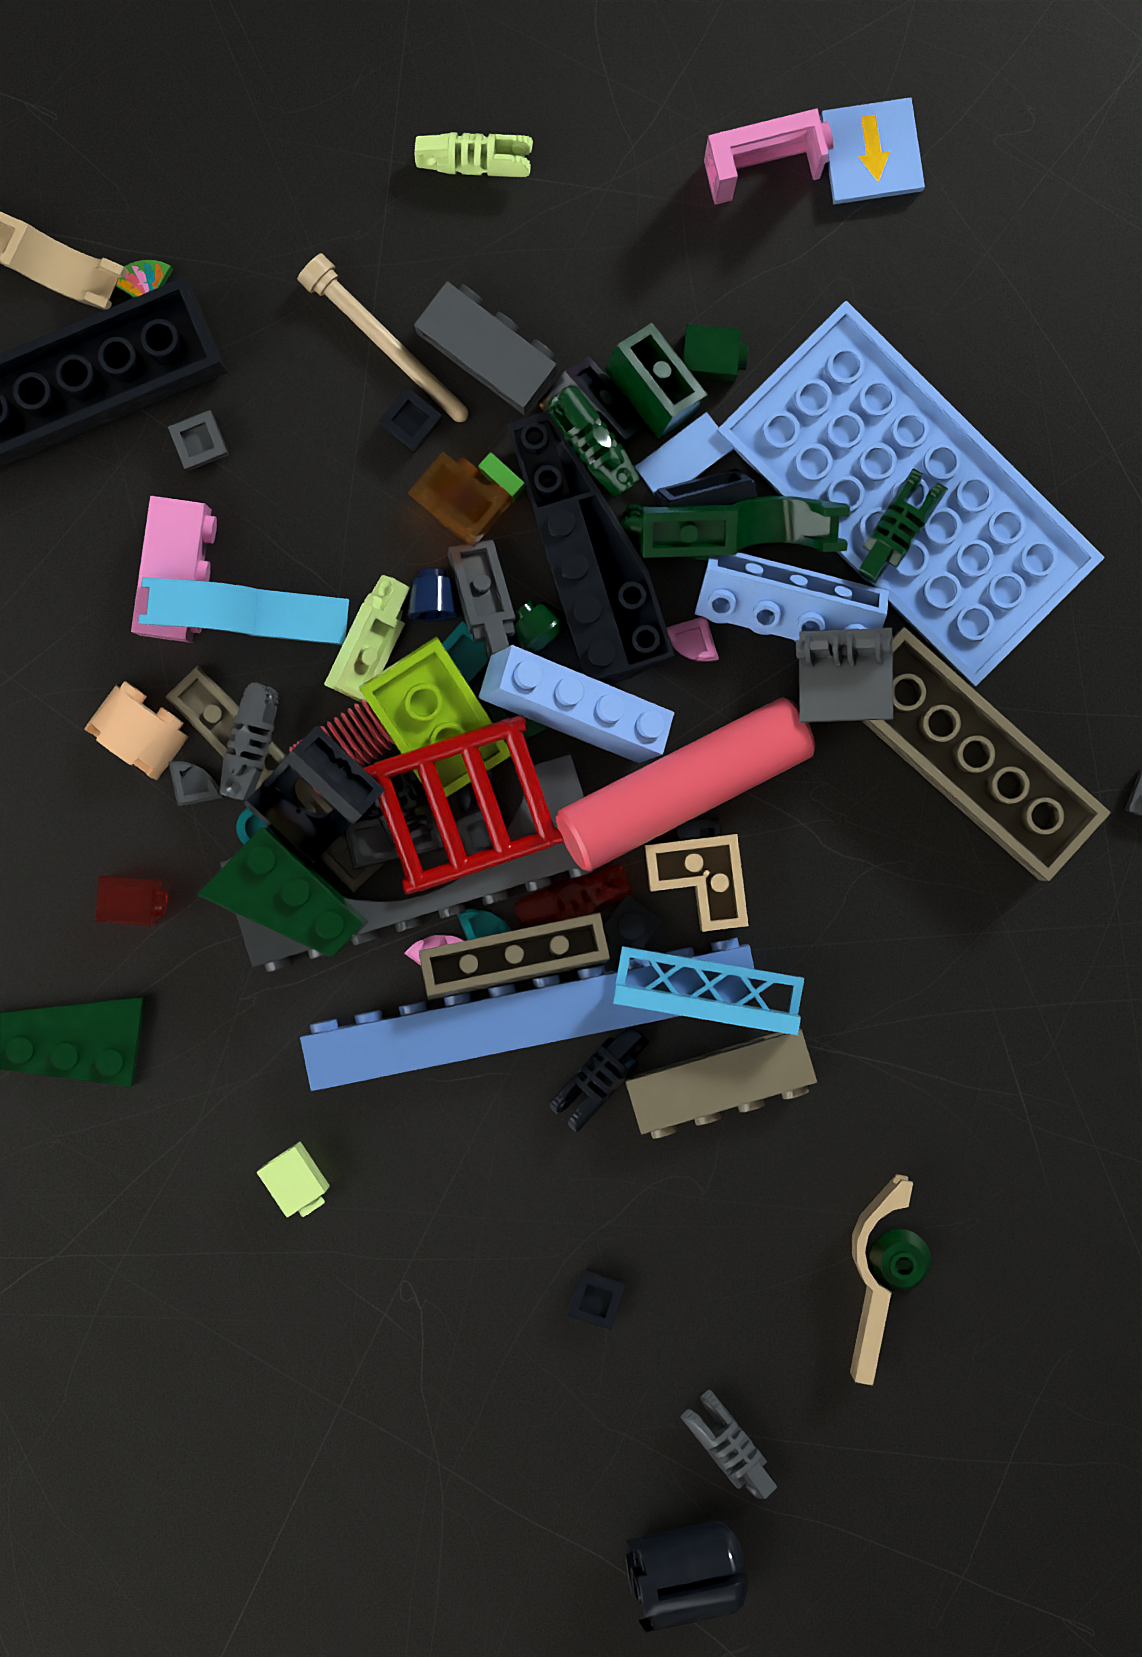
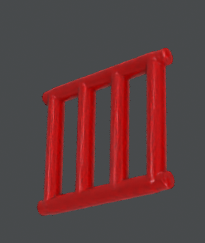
(468, 746)

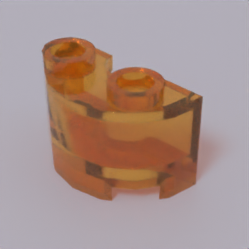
(458, 499)

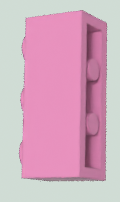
(173, 550)

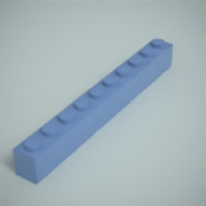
(503, 1020)

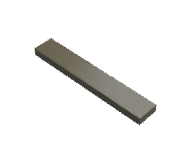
(213, 717)

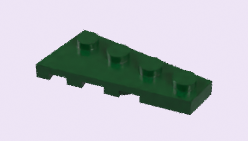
(75, 1041)

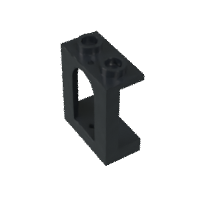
(329, 773)

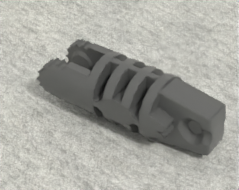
(249, 741)
(730, 1448)

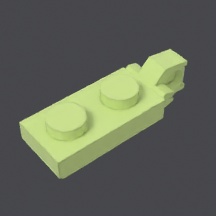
(369, 638)

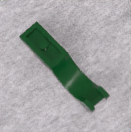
(733, 527)

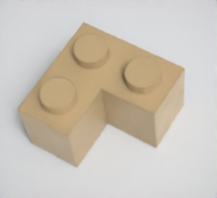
(711, 867)

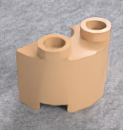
(136, 731)

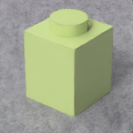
(294, 1181)

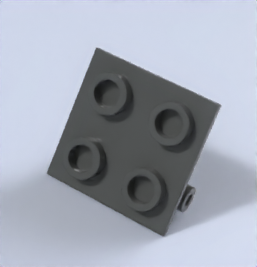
(845, 675)

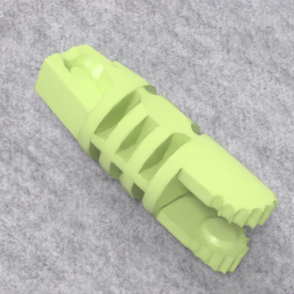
(474, 154)

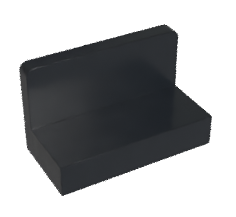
(603, 396)

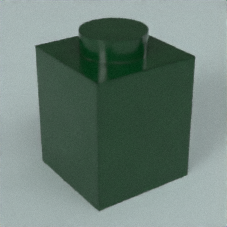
(714, 353)

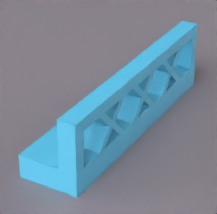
(707, 1008)

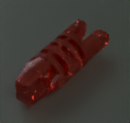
(573, 897)

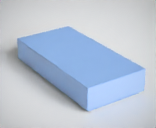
(684, 455)

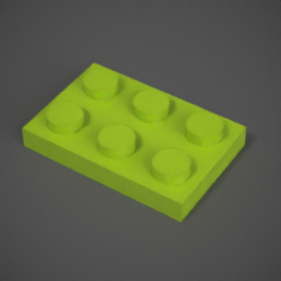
(429, 701)

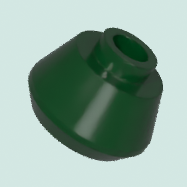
(537, 626)
(887, 1260)

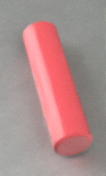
(685, 784)

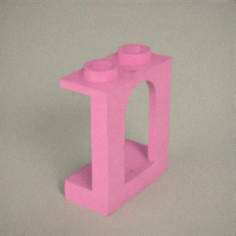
(765, 143)

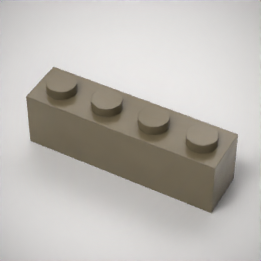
(513, 956)
(720, 1081)

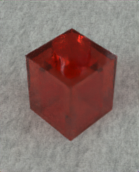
(130, 900)

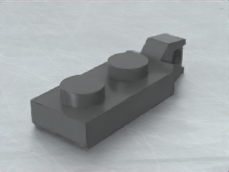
(483, 594)

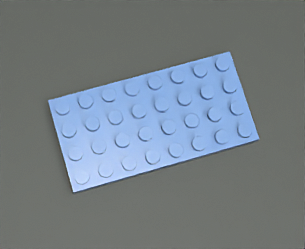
(849, 427)

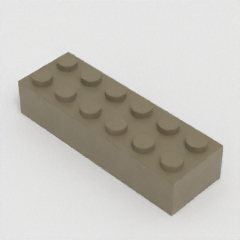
(984, 762)

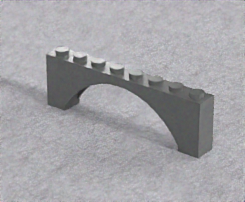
(559, 788)

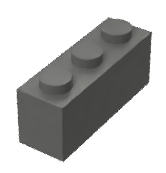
(487, 346)

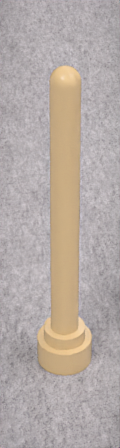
(320, 277)

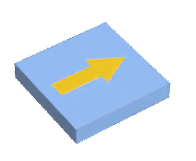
(873, 151)

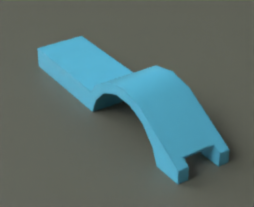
(245, 610)

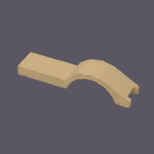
(57, 265)
(877, 1296)

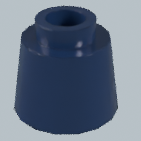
(432, 597)

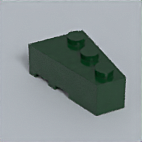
(285, 895)

